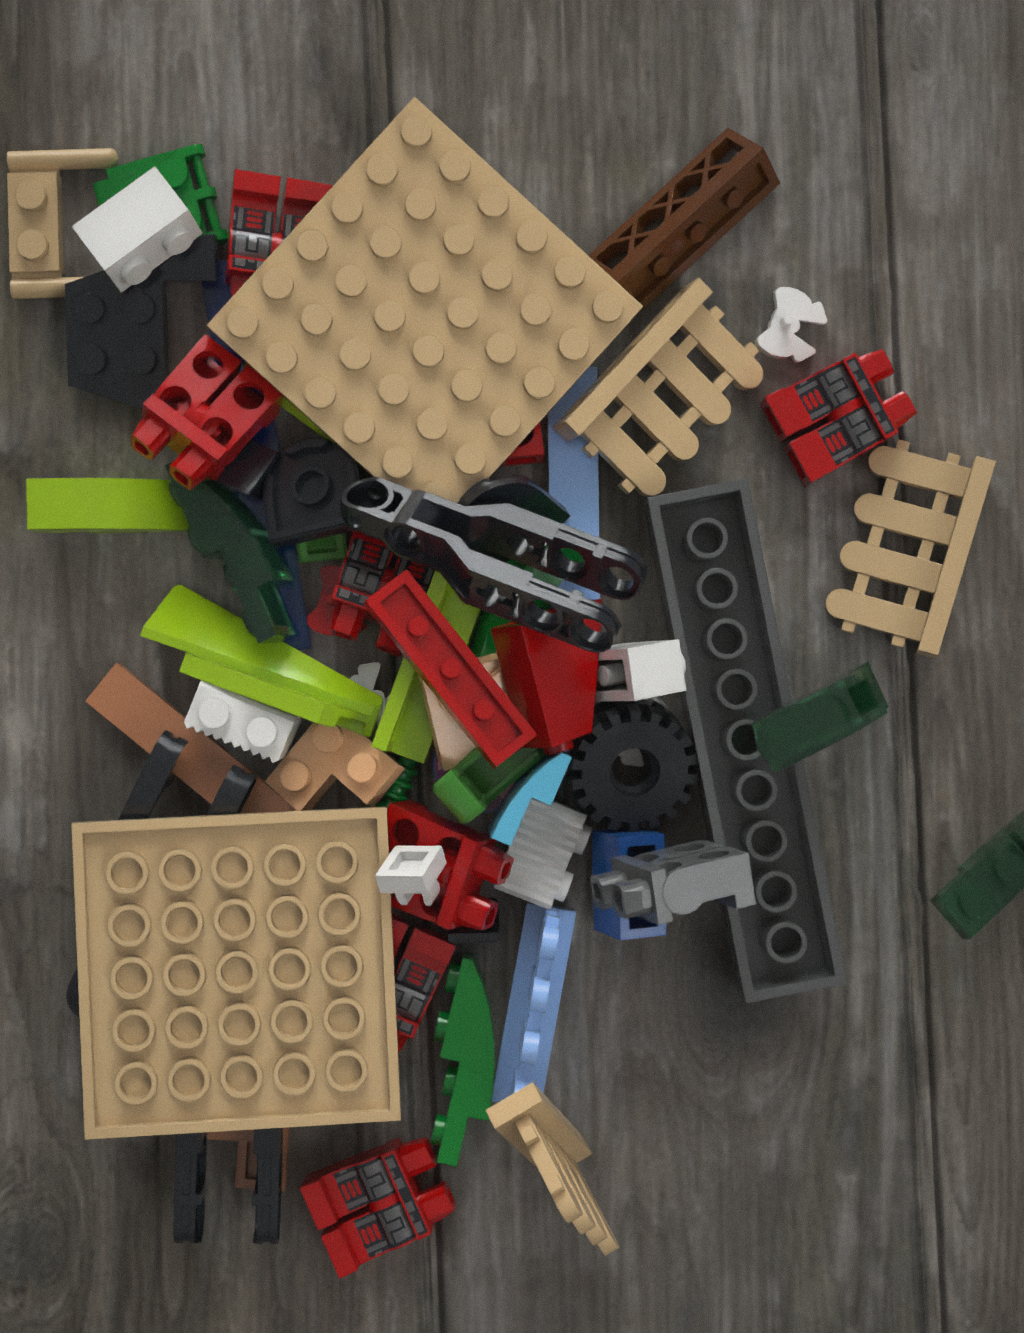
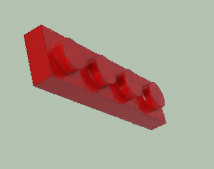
(450, 669)

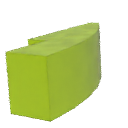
(102, 506)

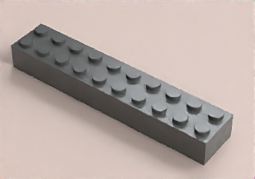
(735, 674)

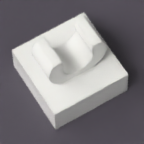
(411, 872)

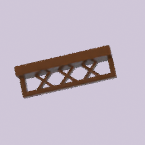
(690, 222)

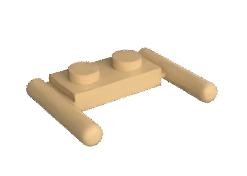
(37, 216)

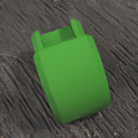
(475, 784)

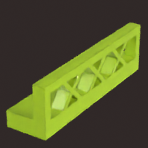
(405, 722)

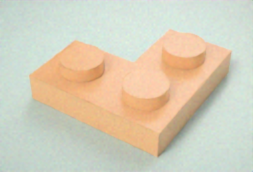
(330, 755)

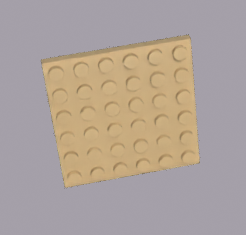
(425, 311)
(235, 972)

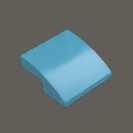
(538, 783)

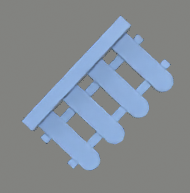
(534, 999)

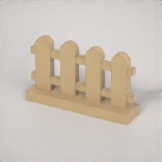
(640, 402)
(917, 522)
(555, 1148)

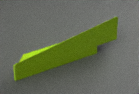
(270, 673)

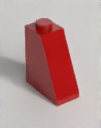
(548, 683)

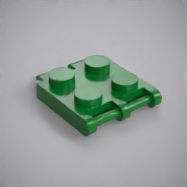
(175, 170)

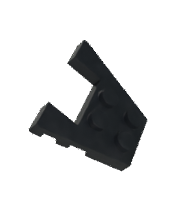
(122, 337)

